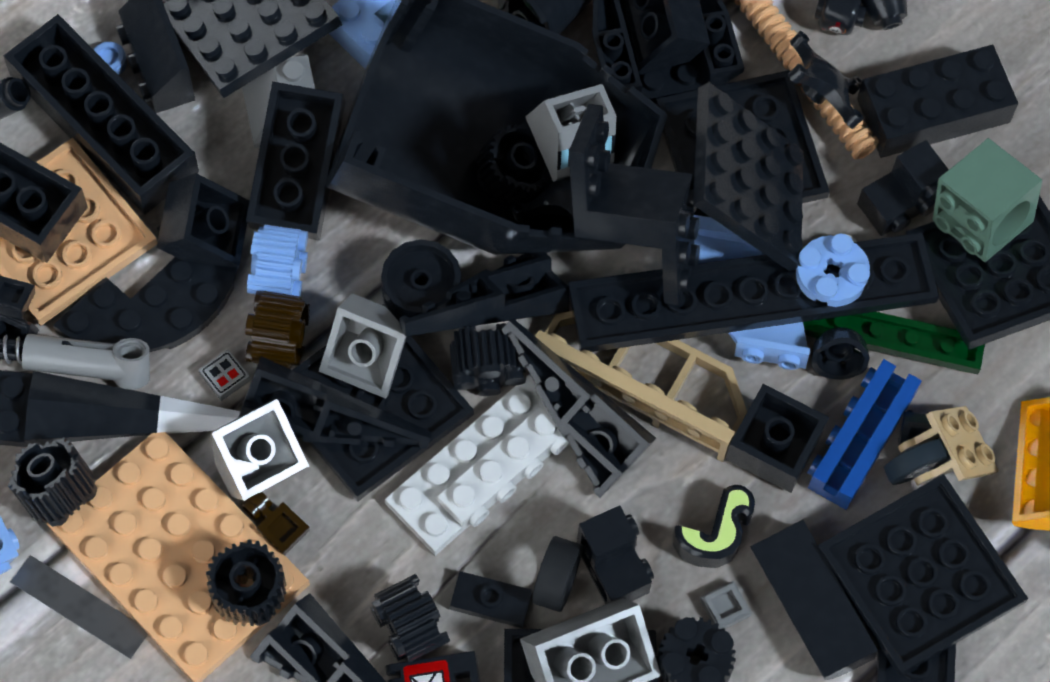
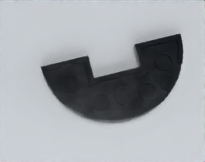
(162, 313)

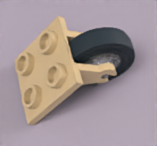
(960, 440)

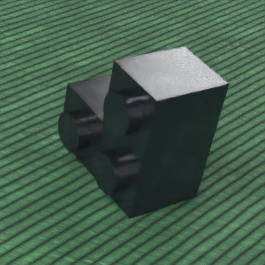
(904, 191)
(612, 558)

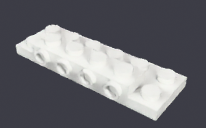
(478, 468)

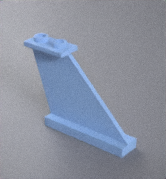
(774, 344)

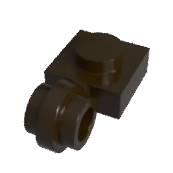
(280, 527)

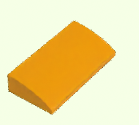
(1032, 474)

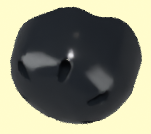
(840, 346)

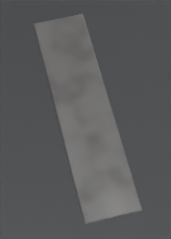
(80, 606)

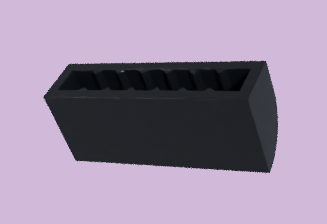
(815, 601)

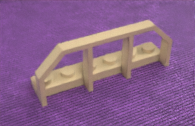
(648, 397)

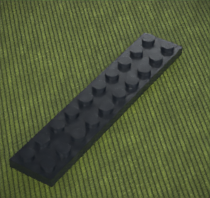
(740, 297)

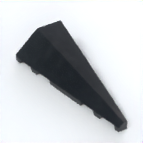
(596, 427)

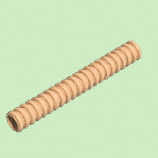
(778, 34)

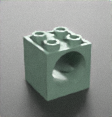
(986, 200)

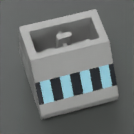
(557, 121)

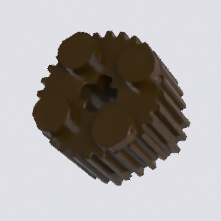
(277, 328)

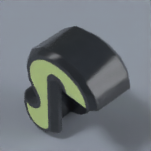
(725, 540)

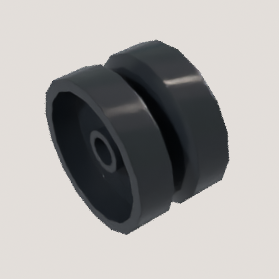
(417, 274)

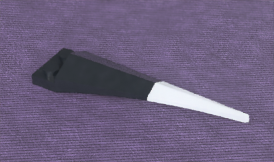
(51, 407)

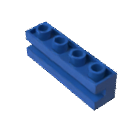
(863, 435)

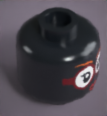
(840, 15)

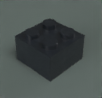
(777, 438)

